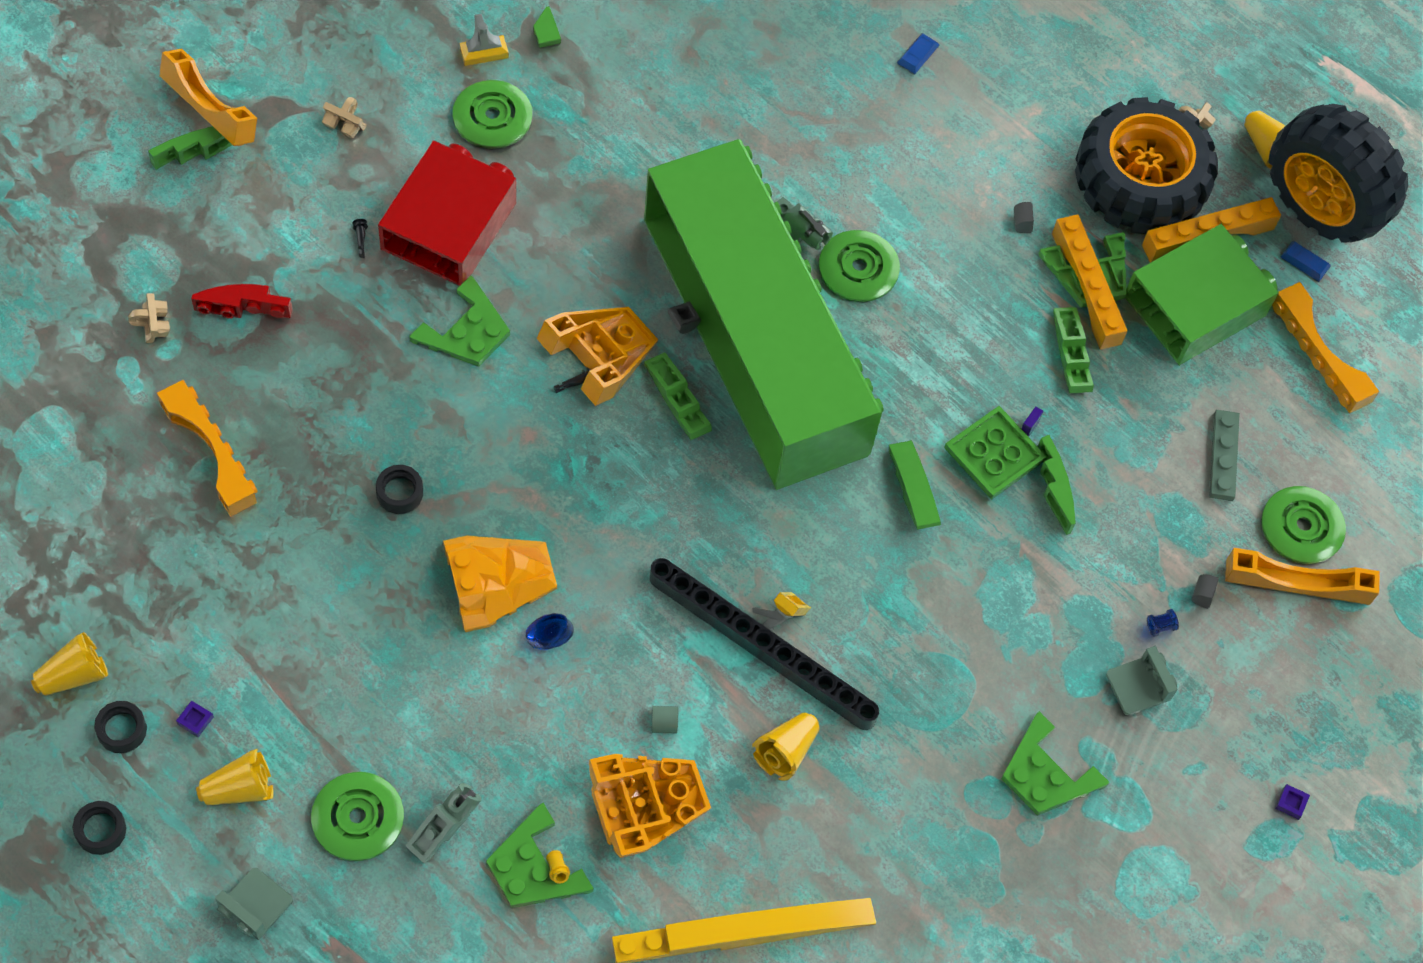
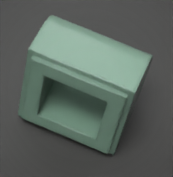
(664, 719)

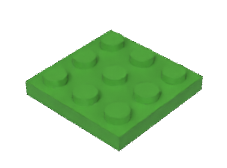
(995, 452)

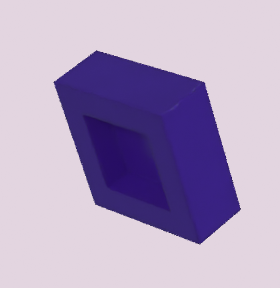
(1032, 421)
(194, 718)
(1292, 801)

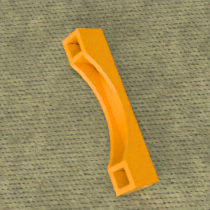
(182, 74)
(1243, 219)
(1103, 311)
(1349, 384)
(183, 409)
(1346, 584)

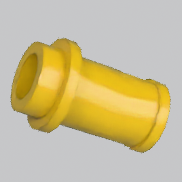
(558, 870)

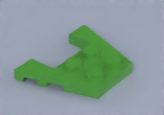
(1112, 267)
(474, 334)
(1039, 779)
(523, 870)

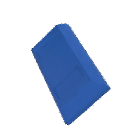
(918, 53)
(1305, 261)

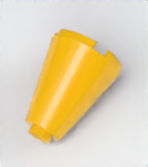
(1263, 132)
(70, 667)
(786, 745)
(237, 782)

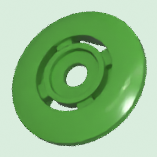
(492, 132)
(877, 277)
(1315, 544)
(363, 839)

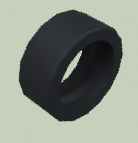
(399, 506)
(113, 709)
(93, 809)

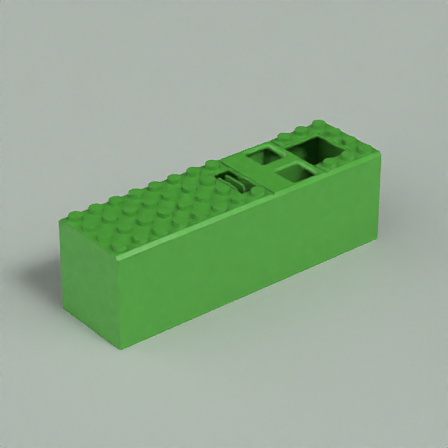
(761, 313)

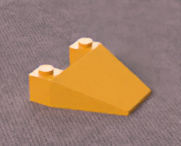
(605, 341)

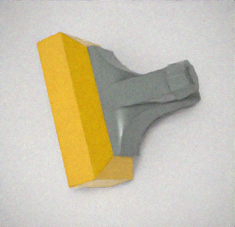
(483, 45)
(787, 606)

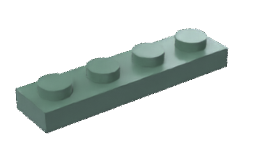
(1224, 455)

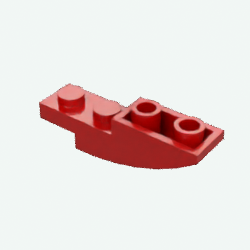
(233, 299)

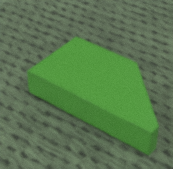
(546, 29)

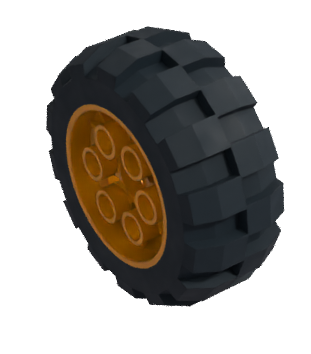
(1171, 141)
(1338, 173)

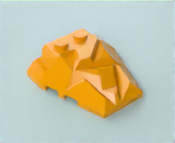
(497, 576)
(645, 799)

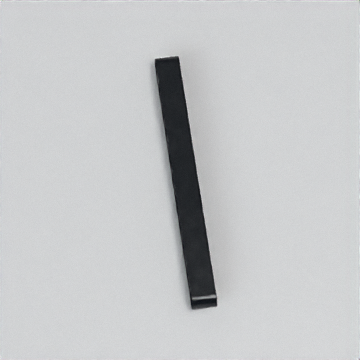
(767, 654)

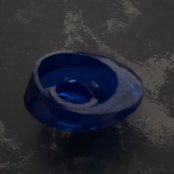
(549, 631)

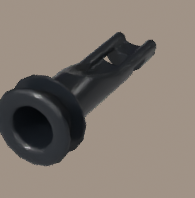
(360, 226)
(577, 380)

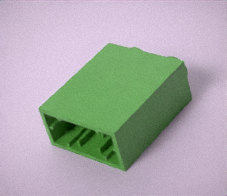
(1201, 293)

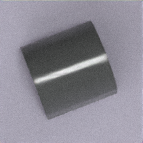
(1023, 217)
(684, 317)
(1205, 590)

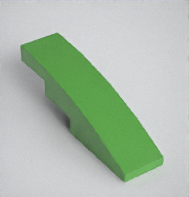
(187, 146)
(1072, 350)
(677, 396)
(914, 484)
(1058, 489)

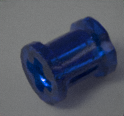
(1162, 622)

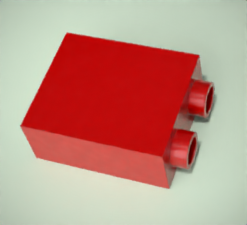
(448, 212)

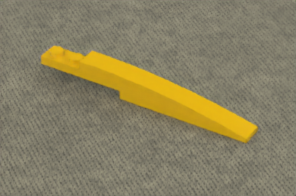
(743, 929)

